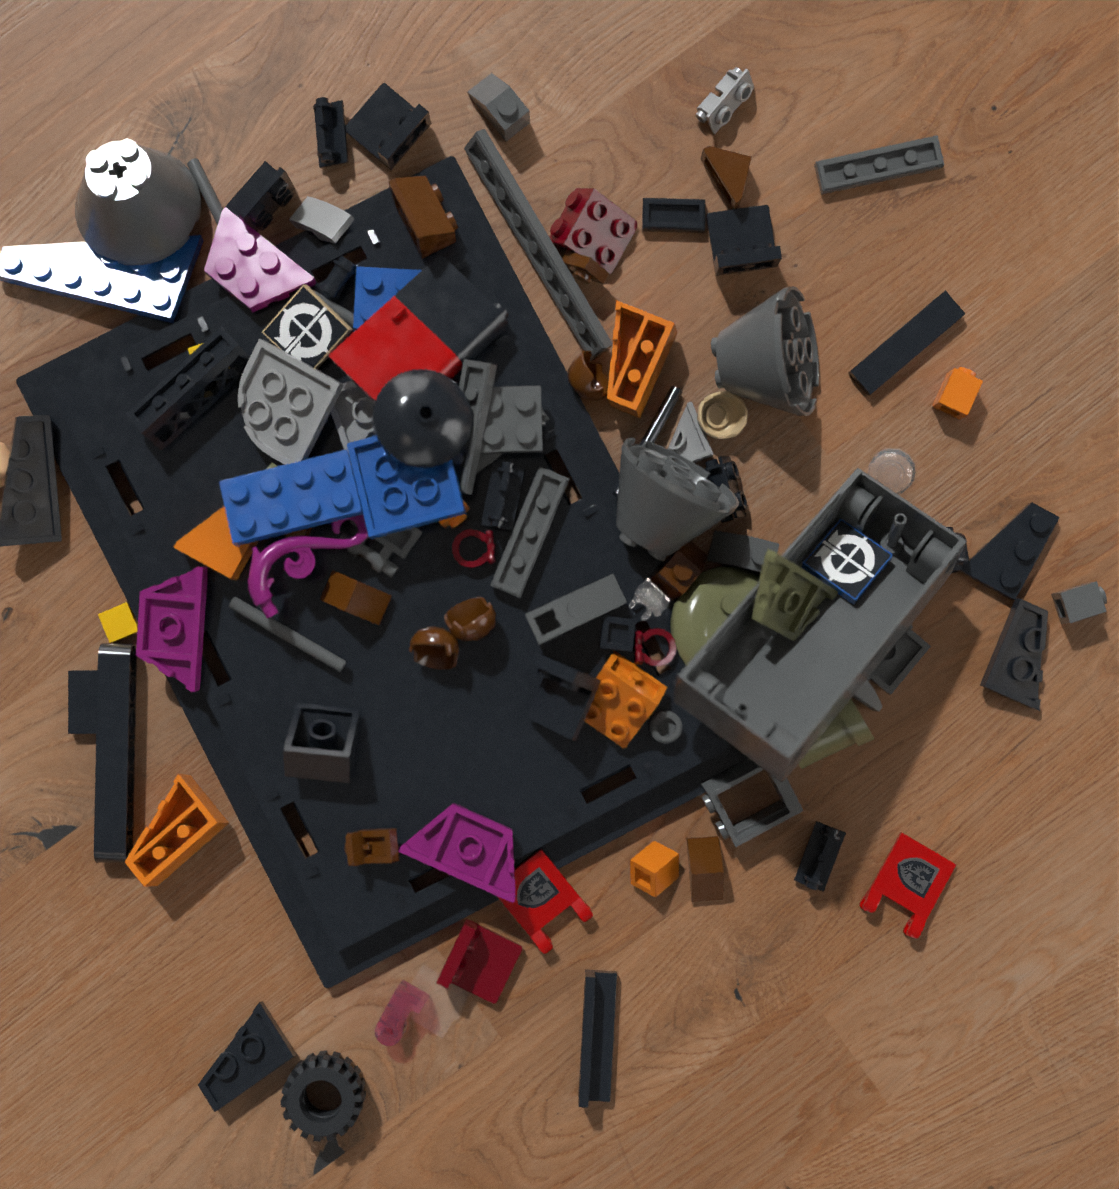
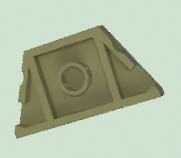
(788, 596)

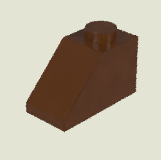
(679, 570)

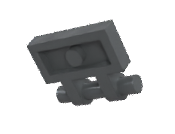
(397, 543)

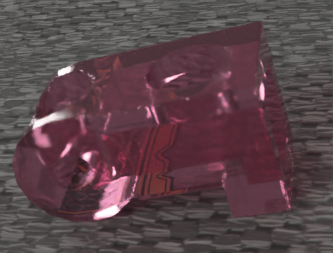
(394, 1018)

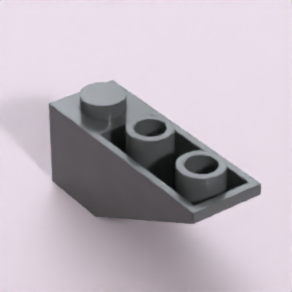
(575, 608)

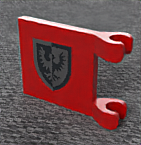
(912, 879)
(541, 897)

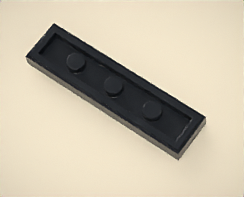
(907, 343)

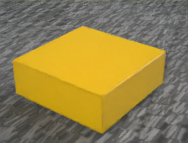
(119, 622)

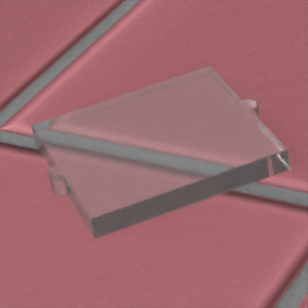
(442, 1004)

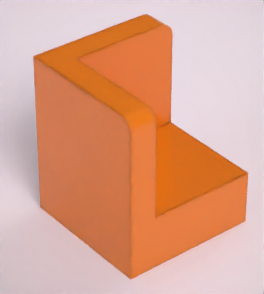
(654, 868)

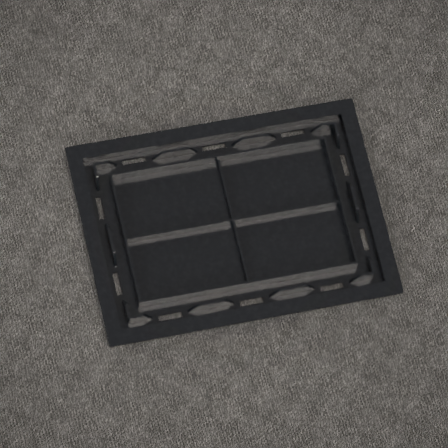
(421, 729)

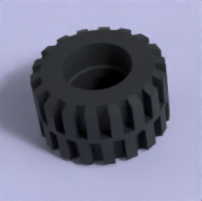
(318, 1121)

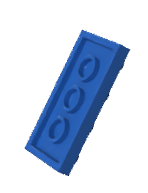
(290, 497)

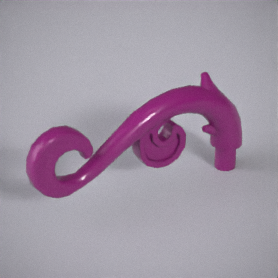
(261, 562)

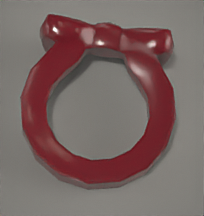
(488, 556)
(640, 657)

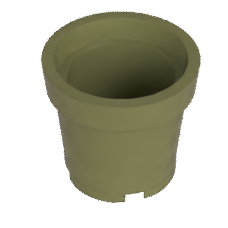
(843, 732)

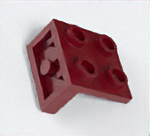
(480, 962)

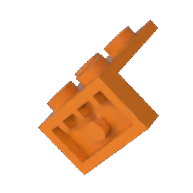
(623, 699)

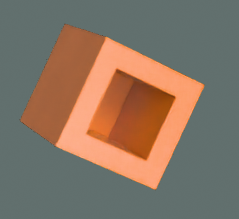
(957, 392)

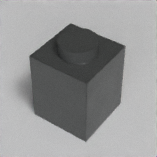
(1079, 602)

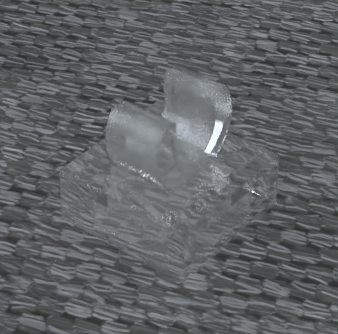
(651, 597)

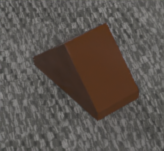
(728, 172)
(355, 597)
(705, 868)

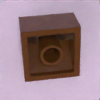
(423, 214)

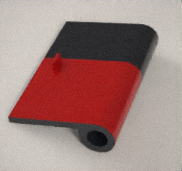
(424, 326)

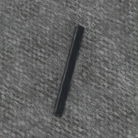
(659, 420)

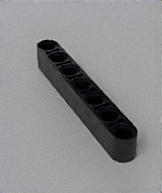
(115, 752)

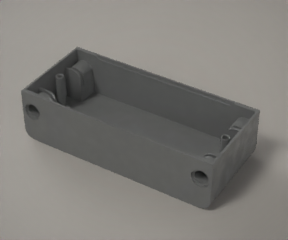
(782, 694)

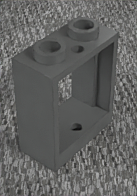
(760, 821)

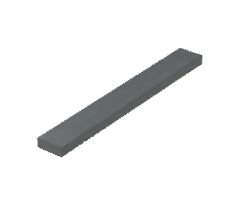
(537, 244)

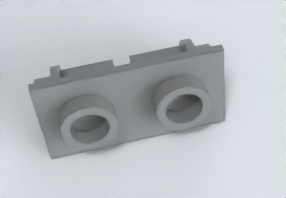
(735, 89)

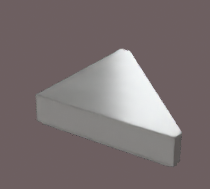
(689, 439)

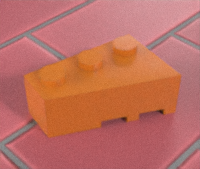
(638, 356)
(176, 833)

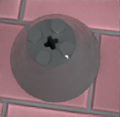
(136, 203)
(771, 355)
(666, 499)

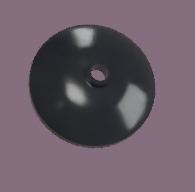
(408, 435)

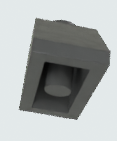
(500, 106)
(739, 551)

